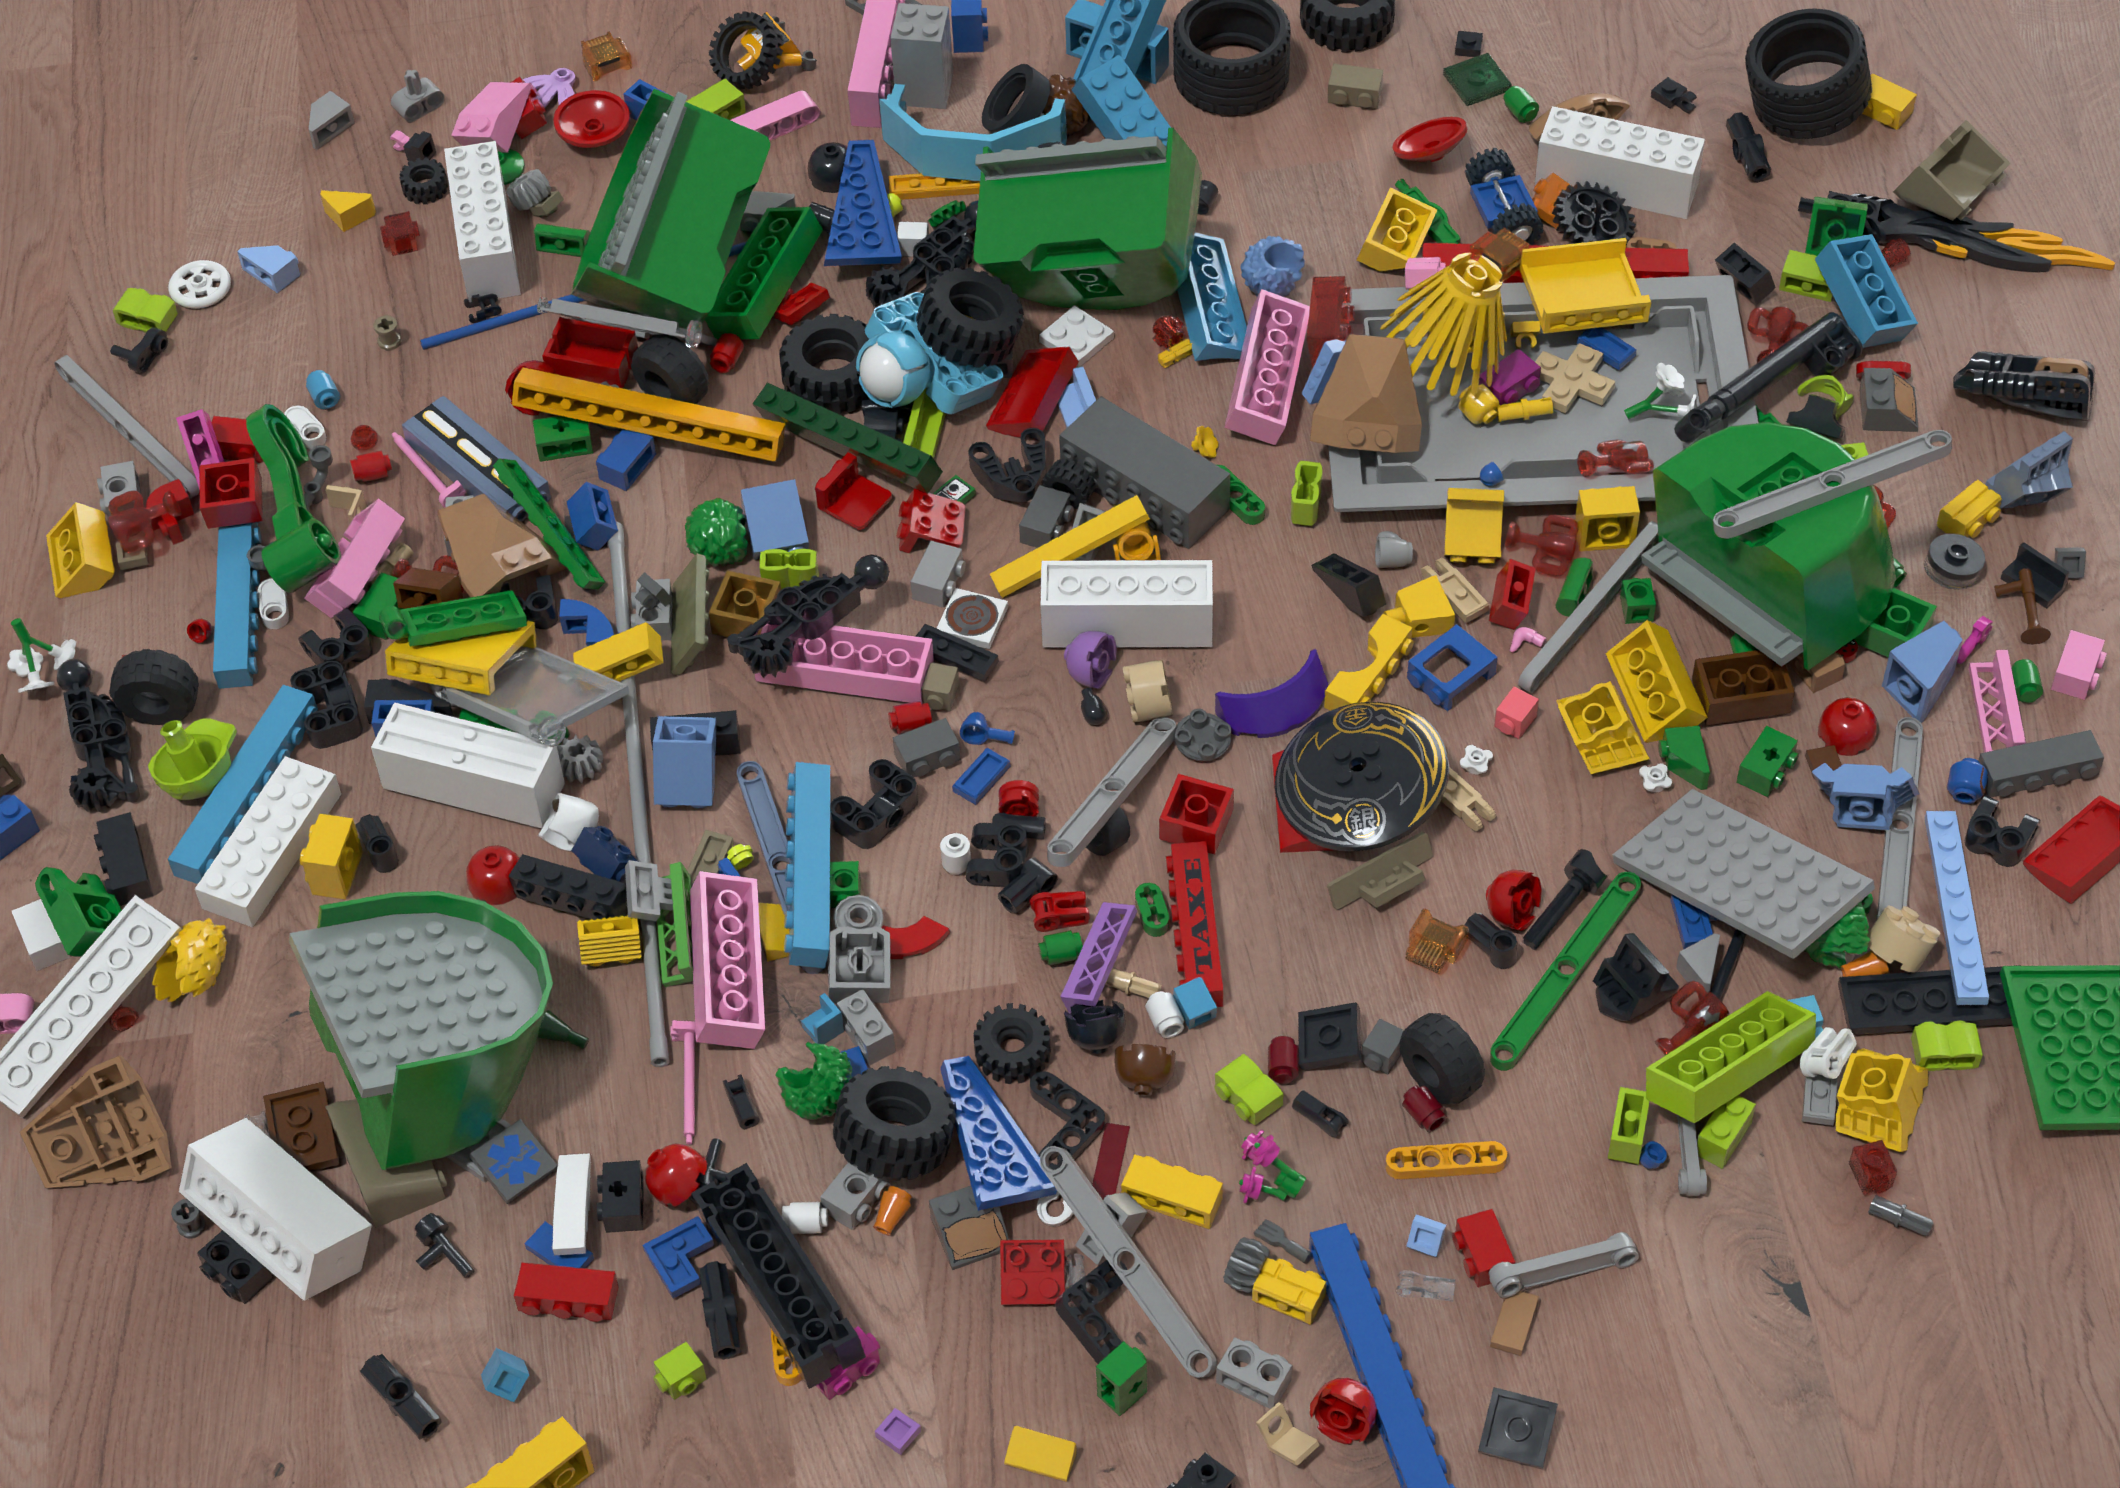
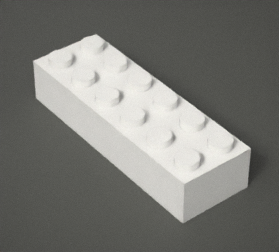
(267, 842)

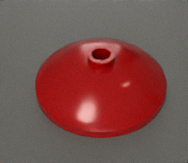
(591, 119)
(1430, 139)

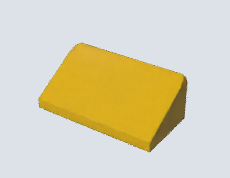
(772, 930)
(1040, 1453)

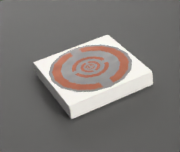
(973, 617)

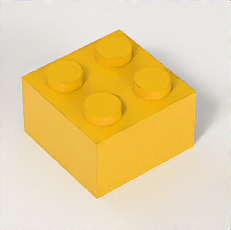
(1607, 518)
(331, 856)

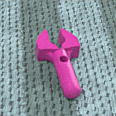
(1979, 634)

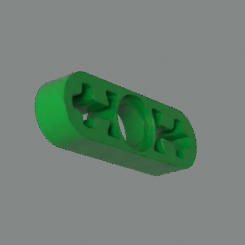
(1239, 505)

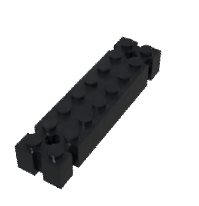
(778, 1276)

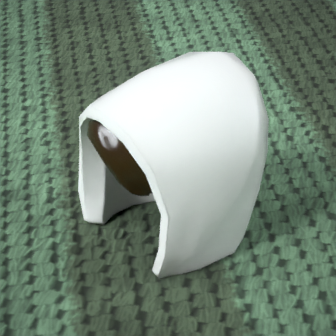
(567, 820)

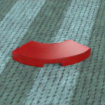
(916, 938)

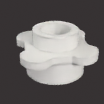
(1476, 766)
(1655, 784)

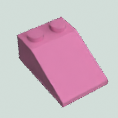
(492, 115)

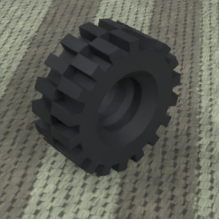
(1006, 1025)

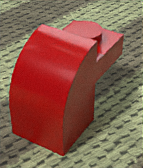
(165, 522)

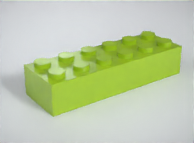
(1730, 1056)

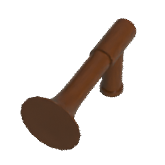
(2035, 633)

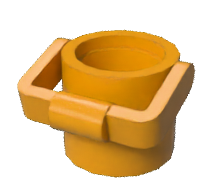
(1137, 544)

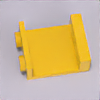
(1473, 525)

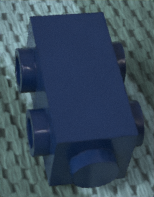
(602, 853)

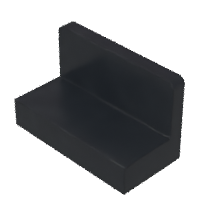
(2047, 576)

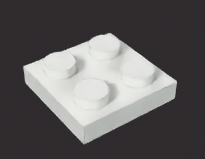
(1079, 332)

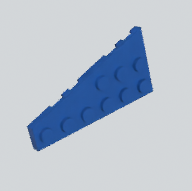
(862, 216)
(995, 1151)

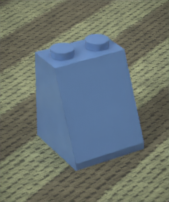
(774, 517)
(1922, 669)
(684, 761)

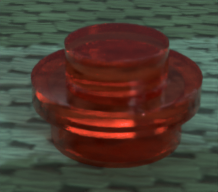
(364, 437)

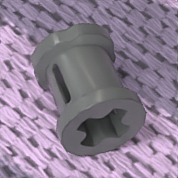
(192, 1218)

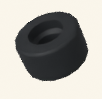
(1111, 835)

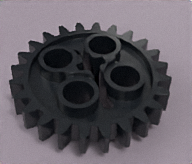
(1576, 216)

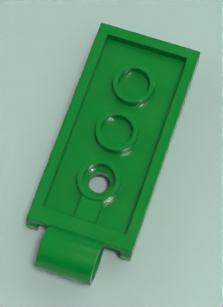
(454, 619)

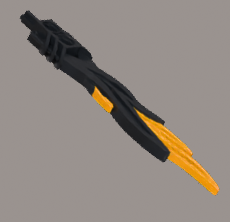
(1968, 238)

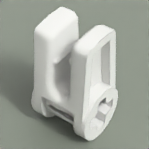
(1828, 1053)

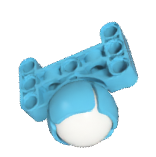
(899, 364)

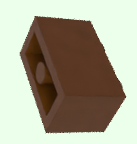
(426, 587)

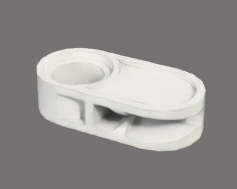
(305, 424)
(273, 599)

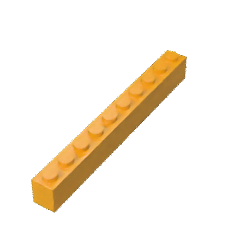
(648, 414)

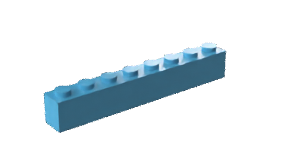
(236, 606)
(265, 748)
(808, 866)

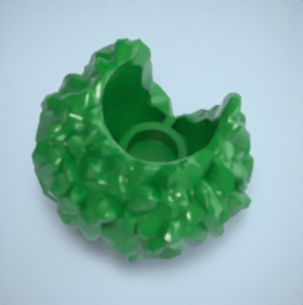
(717, 532)
(1846, 935)
(816, 1090)

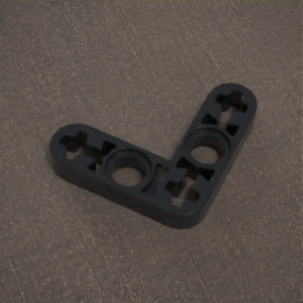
(1074, 1116)
(1085, 1304)

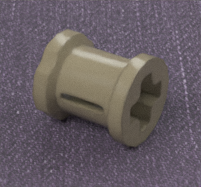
(386, 329)

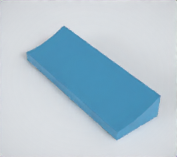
(1121, 29)
(1212, 302)

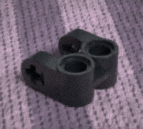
(539, 605)
(351, 646)
(2004, 843)
(1011, 854)

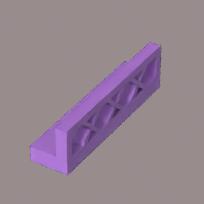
(1098, 955)

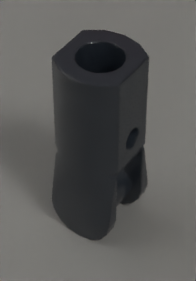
(1034, 826)
(741, 1103)
(1317, 1111)

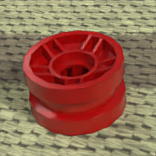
(1019, 798)

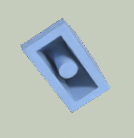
(270, 265)

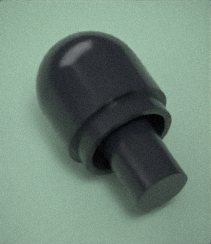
(1092, 707)

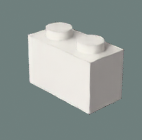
(39, 935)

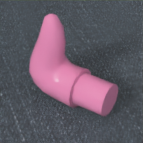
(1526, 634)

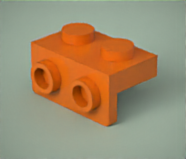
(1546, 194)

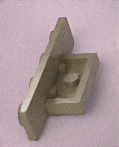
(1384, 875)

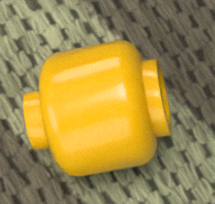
(1480, 406)

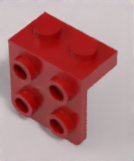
(850, 495)
(931, 519)

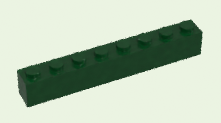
(846, 435)

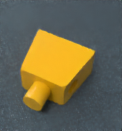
(1423, 608)

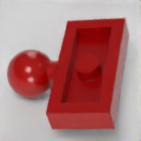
(798, 304)

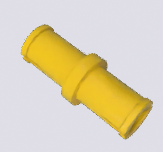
(1524, 409)

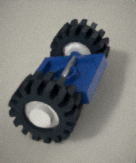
(1502, 196)

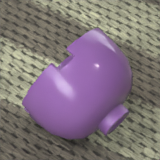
(1089, 658)

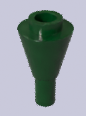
(557, 1030)

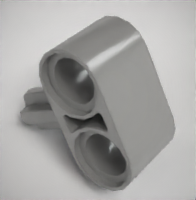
(417, 98)

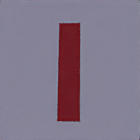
(1110, 1159)

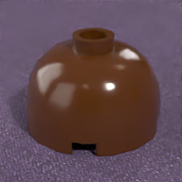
(1144, 1067)

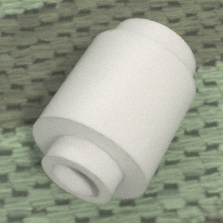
(955, 853)
(1165, 1014)
(805, 1217)

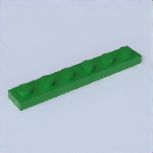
(545, 519)

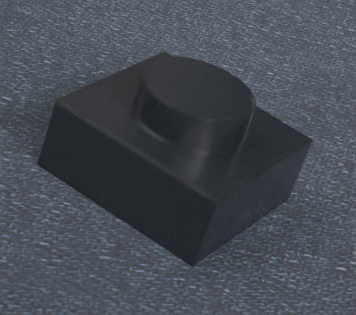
(1468, 44)

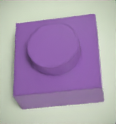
(897, 1431)

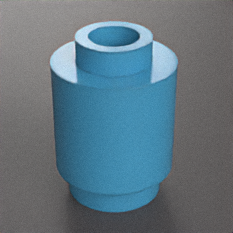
(322, 389)

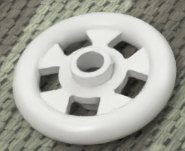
(199, 284)

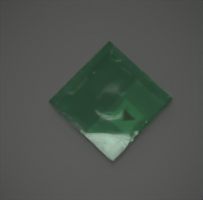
(1477, 79)

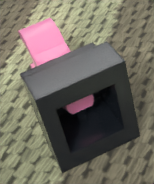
(415, 147)

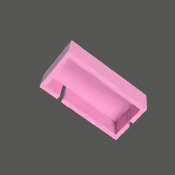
(369, 536)

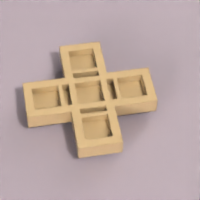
(1574, 377)

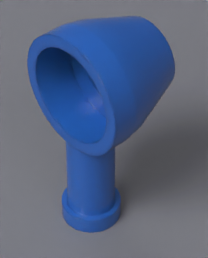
(976, 730)

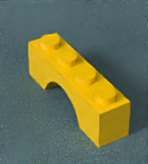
(1387, 644)

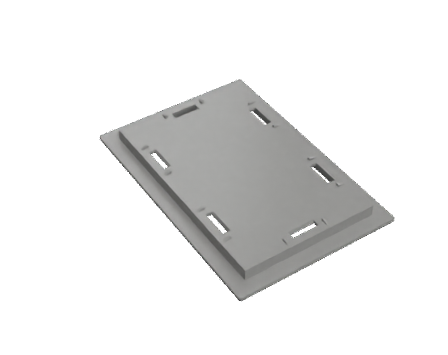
(1689, 326)

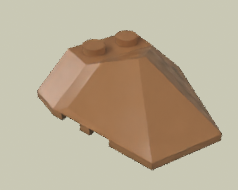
(1369, 399)
(493, 545)
(99, 1131)

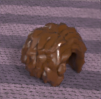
(1075, 113)

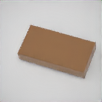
(1514, 1322)

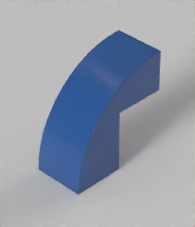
(584, 618)

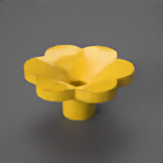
(1205, 442)

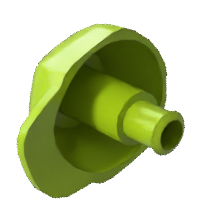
(192, 757)

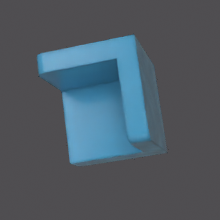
(1195, 1002)
(825, 1022)
(504, 1375)

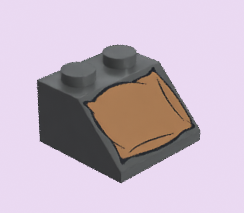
(1887, 401)
(965, 1231)

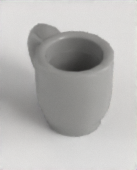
(1392, 551)

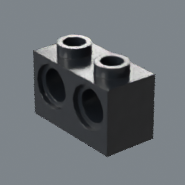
(1748, 274)
(229, 1270)

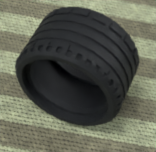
(1802, 39)
(1231, 84)

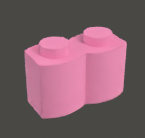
(1420, 269)

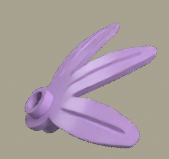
(558, 82)

